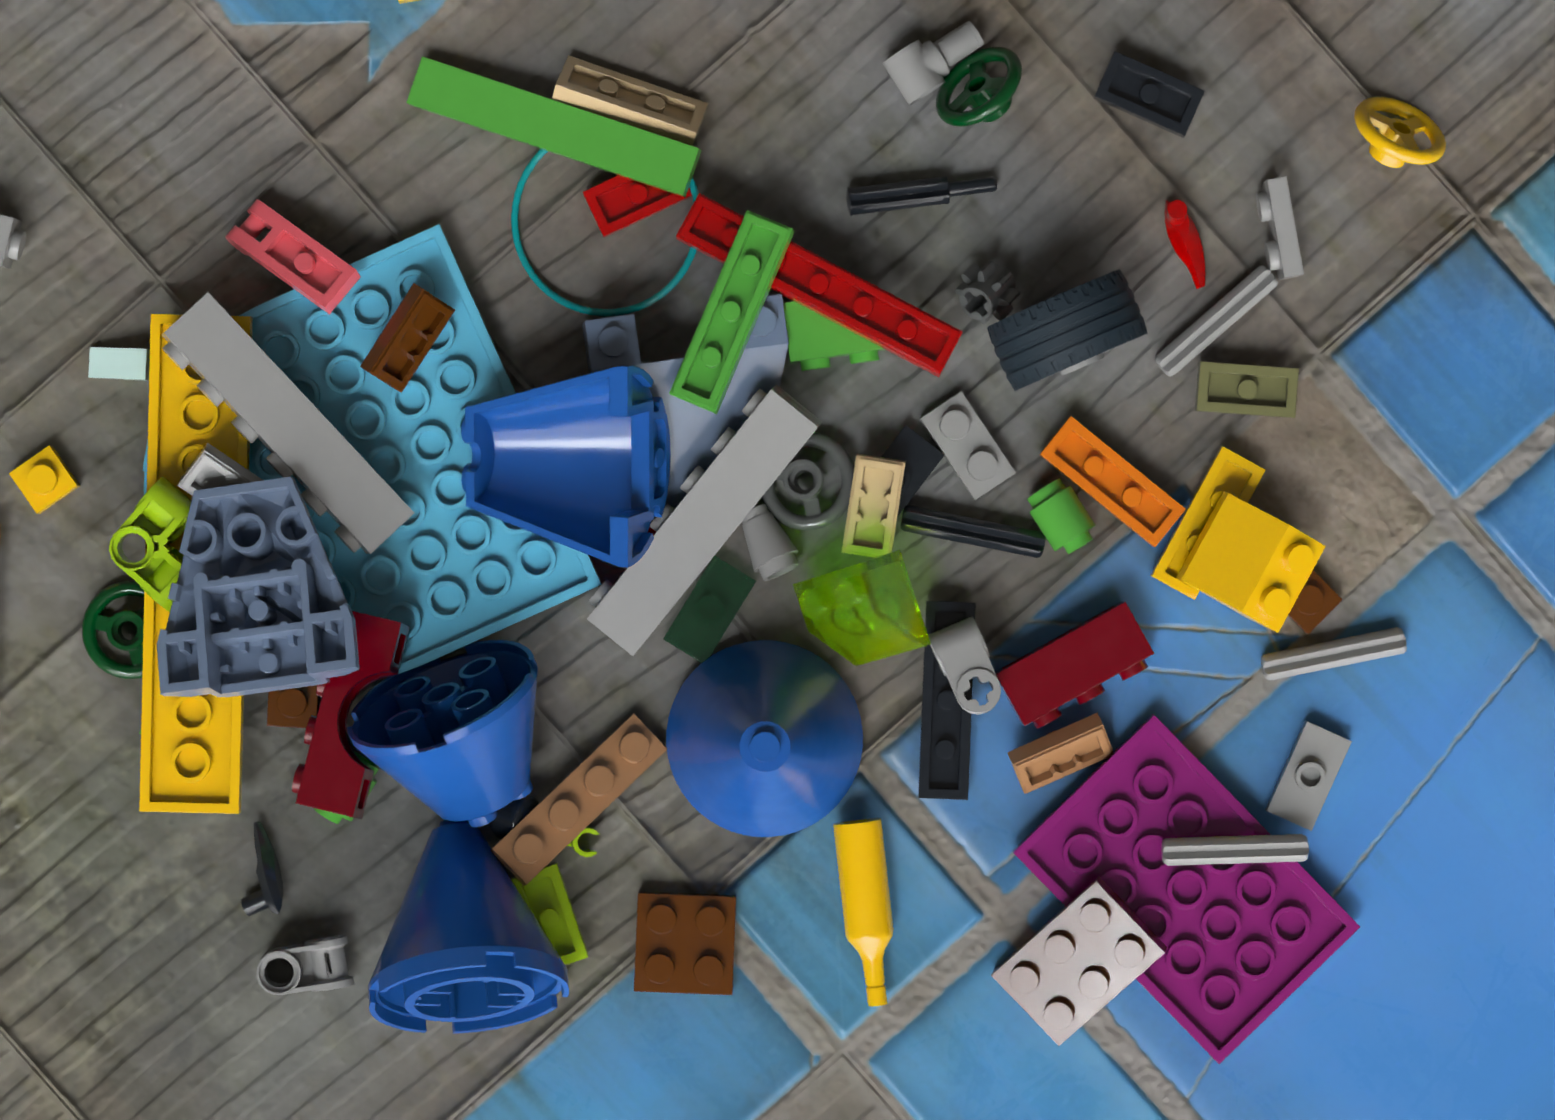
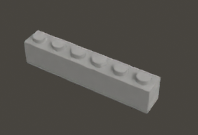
(287, 424)
(705, 517)

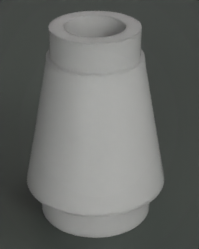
(768, 544)

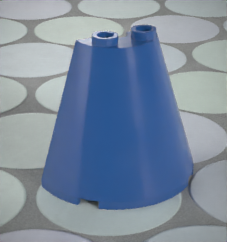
(574, 462)

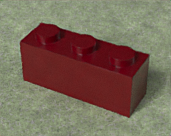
(1075, 665)

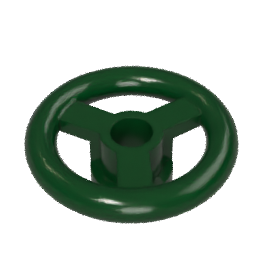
(984, 95)
(113, 627)

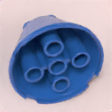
(456, 729)

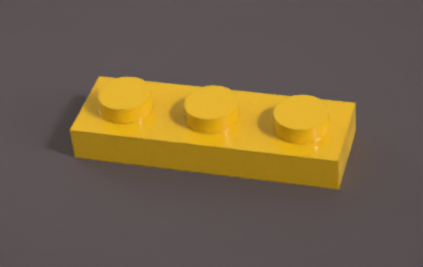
(1226, 473)

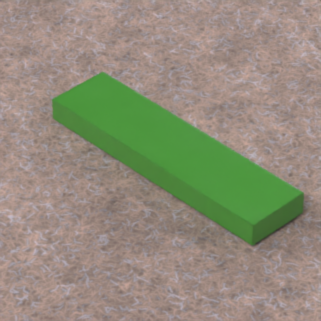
(732, 312)

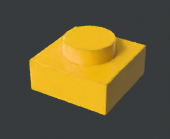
(44, 479)

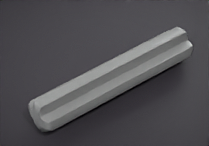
(1216, 320)
(1333, 653)
(1235, 849)

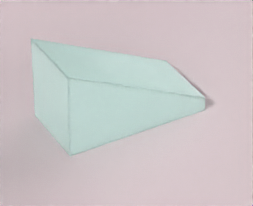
(119, 363)

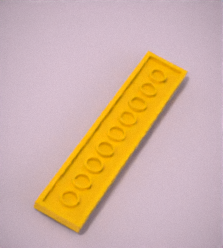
(197, 741)

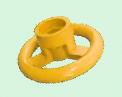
(1394, 139)

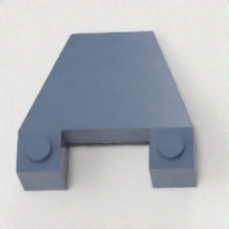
(692, 429)

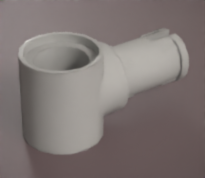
(921, 67)

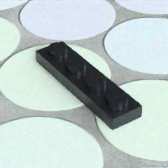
(944, 723)

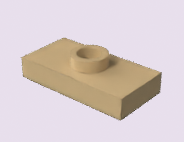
(873, 506)

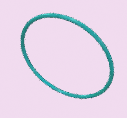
(553, 295)

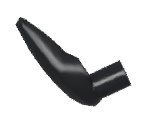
(268, 874)

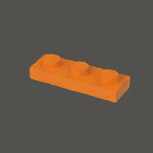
(1112, 481)

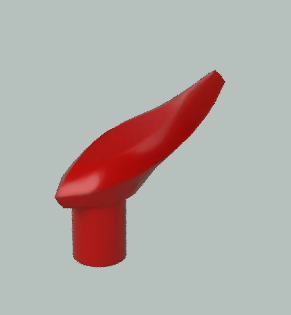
(1185, 240)

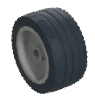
(1067, 330)

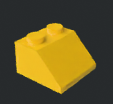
(1251, 562)

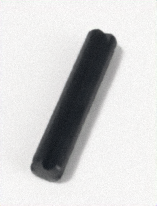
(973, 531)

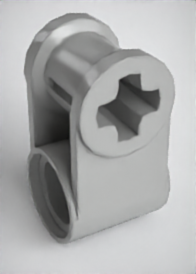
(965, 657)
(309, 966)

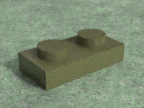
(1246, 389)

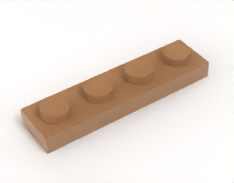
(578, 799)

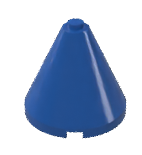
(764, 738)
(464, 944)

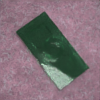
(709, 609)

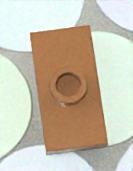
(1060, 753)

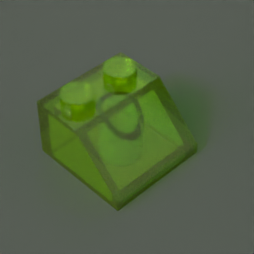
(864, 609)

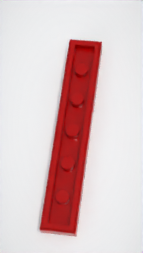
(832, 292)

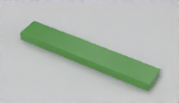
(554, 126)

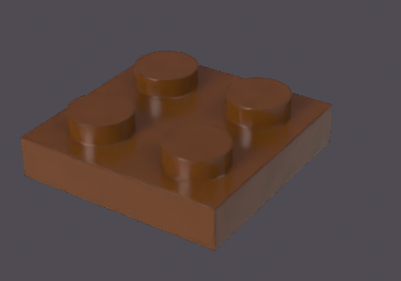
(685, 943)

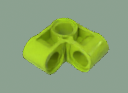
(160, 520)

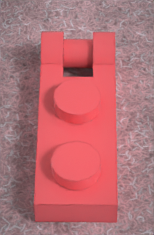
(294, 257)

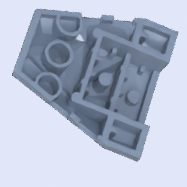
(254, 598)

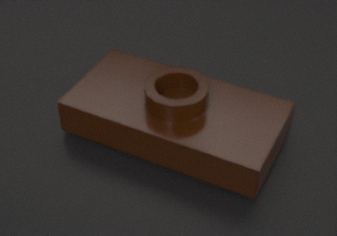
(407, 338)

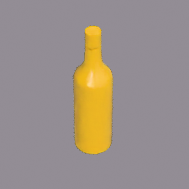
(865, 898)

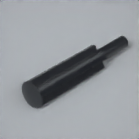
(912, 194)

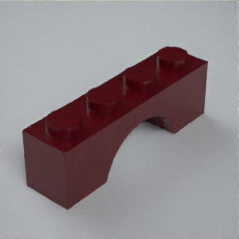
(333, 774)

